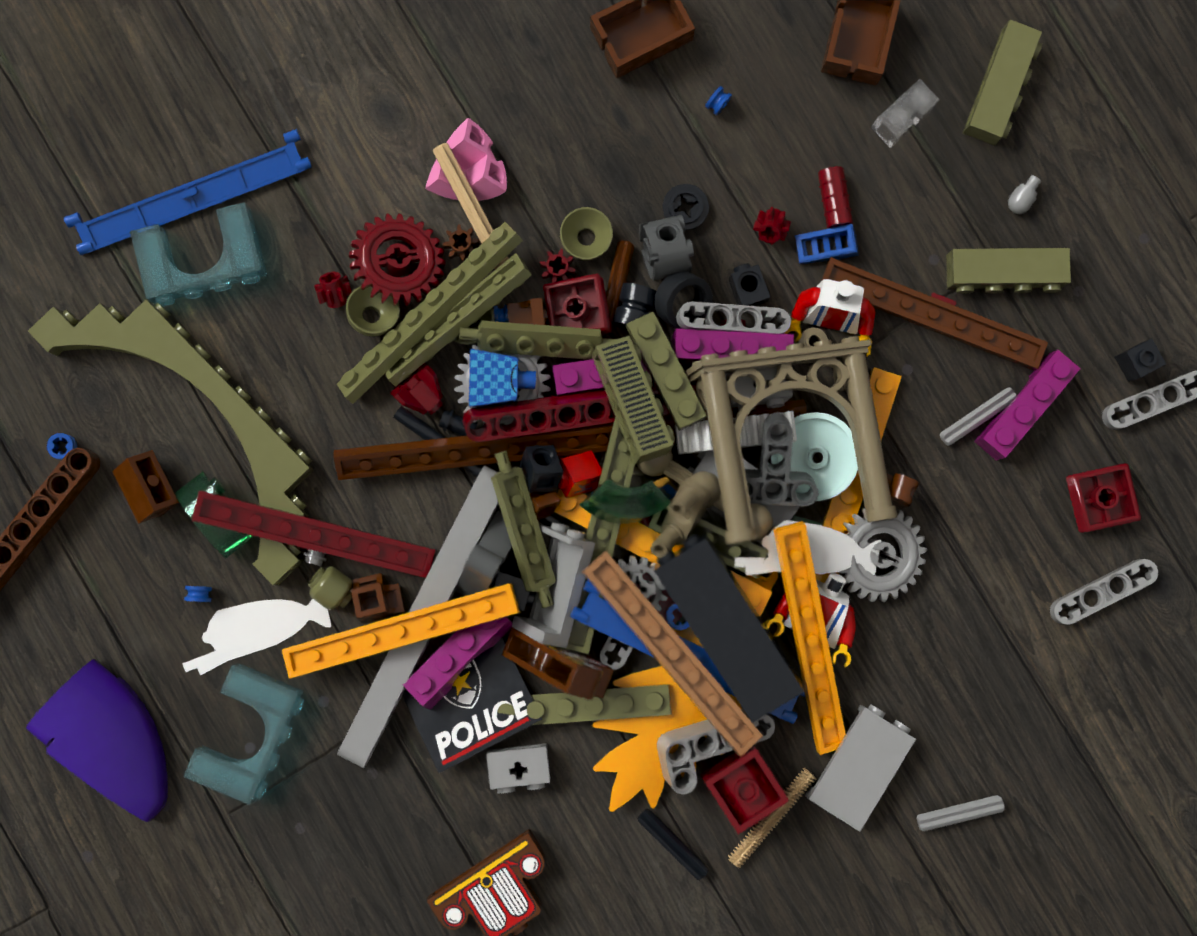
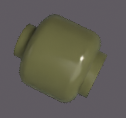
(330, 588)

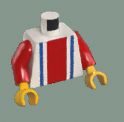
(834, 307)
(836, 611)

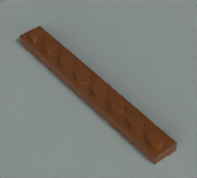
(941, 316)

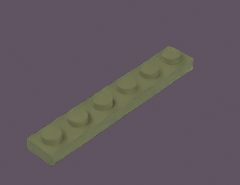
(465, 313)
(616, 704)

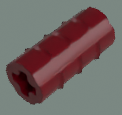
(835, 196)

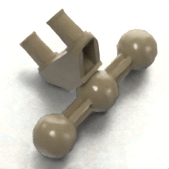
(692, 499)

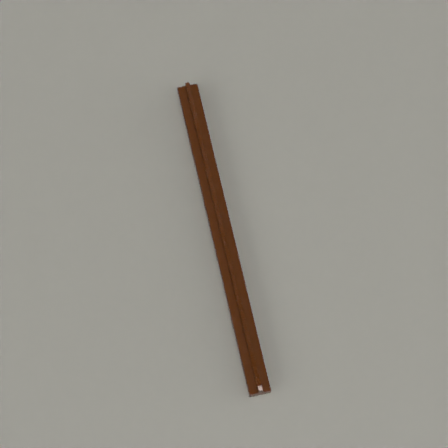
(463, 452)

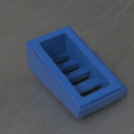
(839, 253)

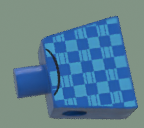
(496, 379)

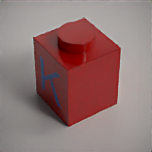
(580, 474)

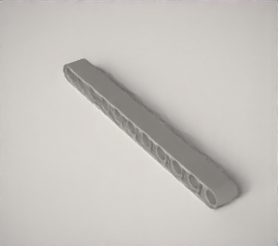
(436, 589)

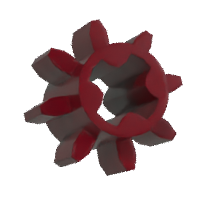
(772, 225)
(552, 261)
(333, 289)

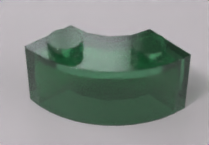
(624, 504)
(222, 539)

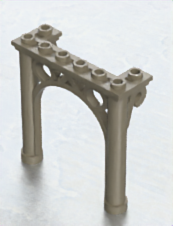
(849, 375)

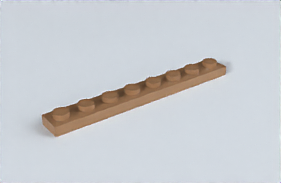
(672, 653)

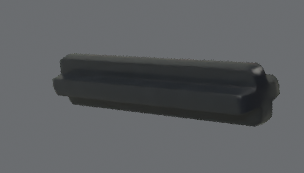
(672, 844)

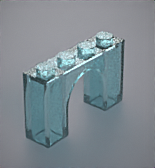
(238, 263)
(246, 777)

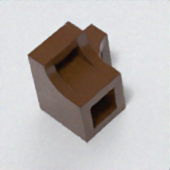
(528, 312)
(376, 600)

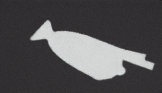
(829, 551)
(254, 627)

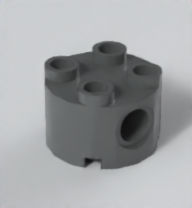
(665, 247)

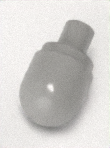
(1024, 196)

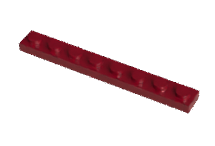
(312, 534)

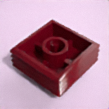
(588, 292)
(1121, 502)

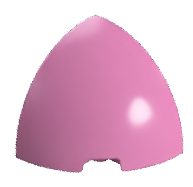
(476, 160)

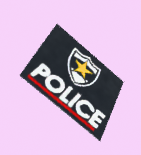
(468, 715)

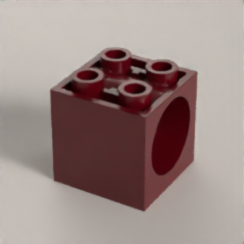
(744, 788)

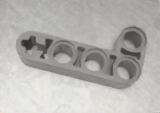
(689, 752)

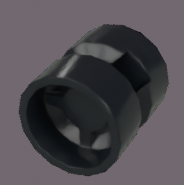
(635, 301)

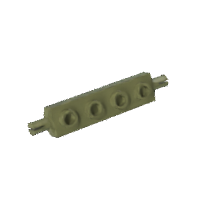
(535, 339)
(523, 529)

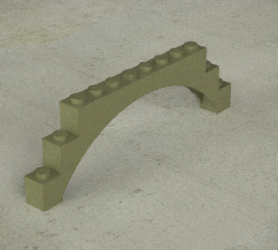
(154, 337)

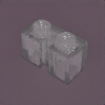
(904, 113)

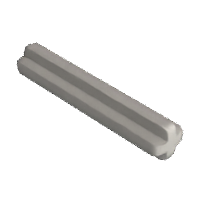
(977, 416)
(960, 813)

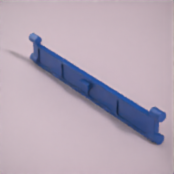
(190, 196)
(602, 617)

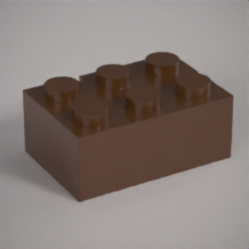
(640, 34)
(860, 39)

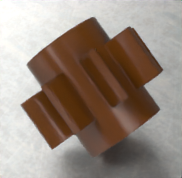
(460, 235)

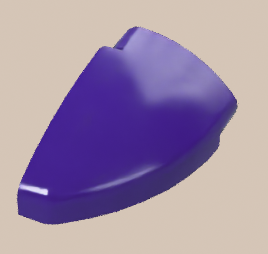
(106, 739)

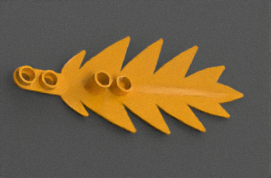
(638, 758)

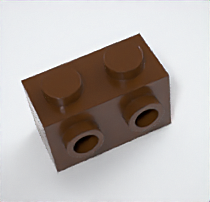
(145, 486)

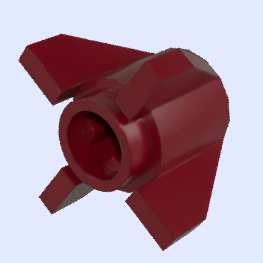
(420, 391)

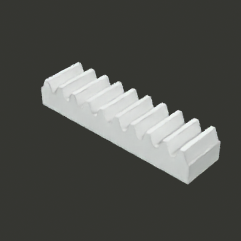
(698, 437)

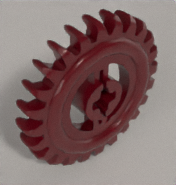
(391, 283)

